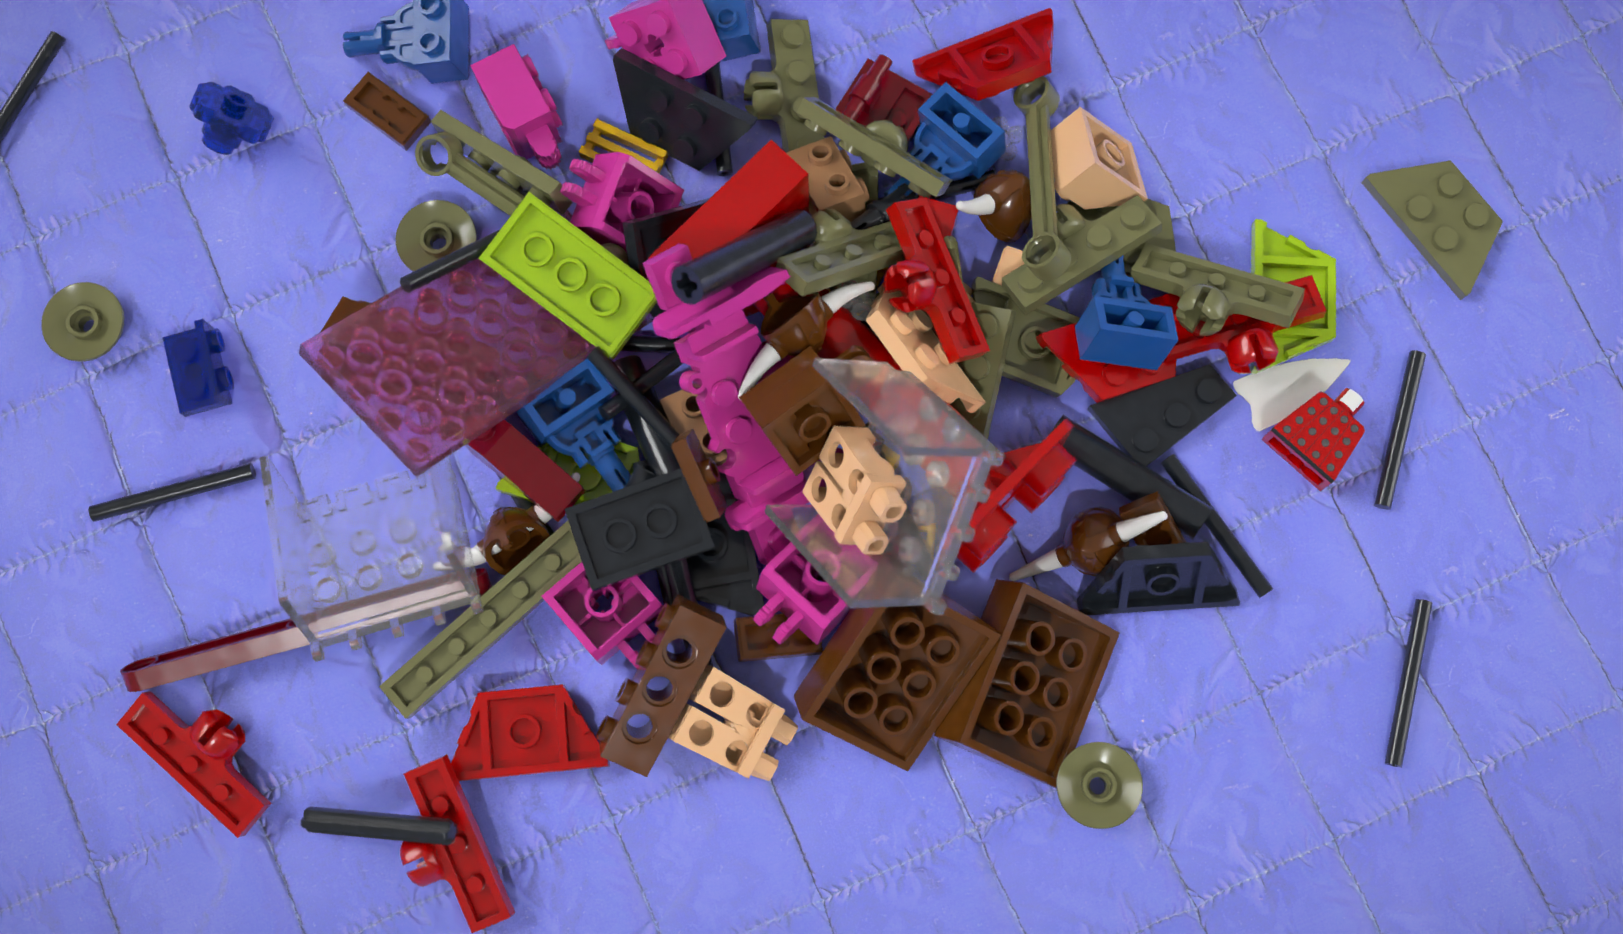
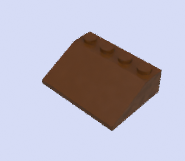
(894, 676)
(1033, 685)

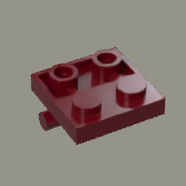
(883, 96)

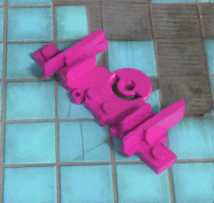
(719, 360)

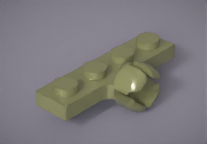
(793, 77)
(878, 144)
(503, 164)
(1091, 248)
(840, 253)
(1215, 290)
(987, 370)

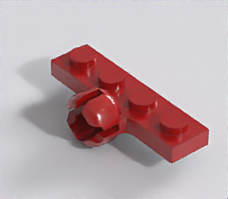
(932, 282)
(1248, 338)
(198, 758)
(467, 860)

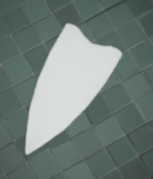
(1286, 387)

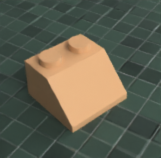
(1094, 163)

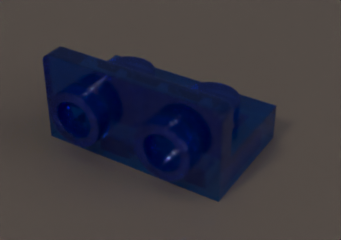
(198, 369)

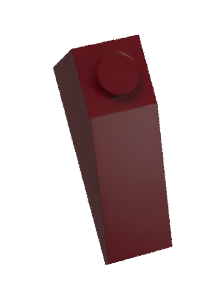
(526, 469)

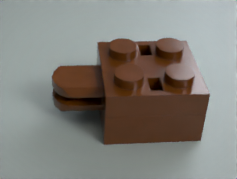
(801, 407)

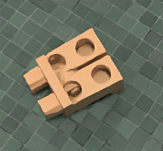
(859, 491)
(744, 732)

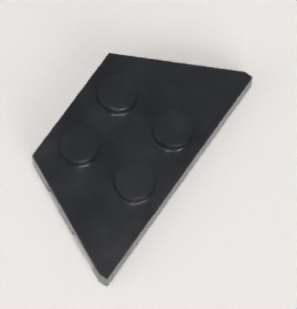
(676, 113)
(730, 571)
(1159, 580)

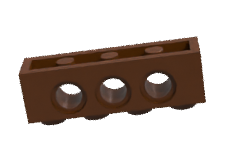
(640, 746)

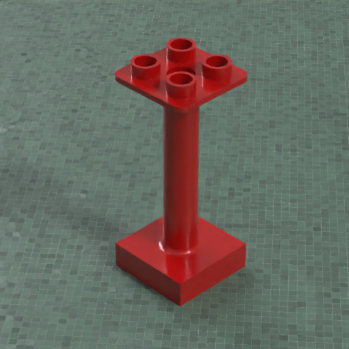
(776, 185)

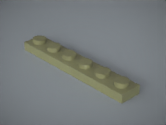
(473, 634)

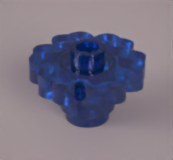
(229, 117)

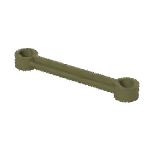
(478, 178)
(1042, 180)

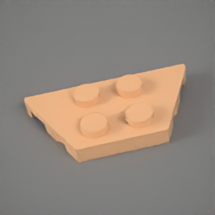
(920, 351)

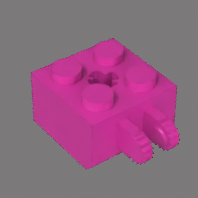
(669, 35)
(520, 105)
(615, 192)
(794, 589)
(607, 631)

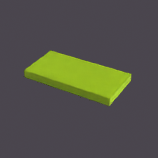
(570, 275)

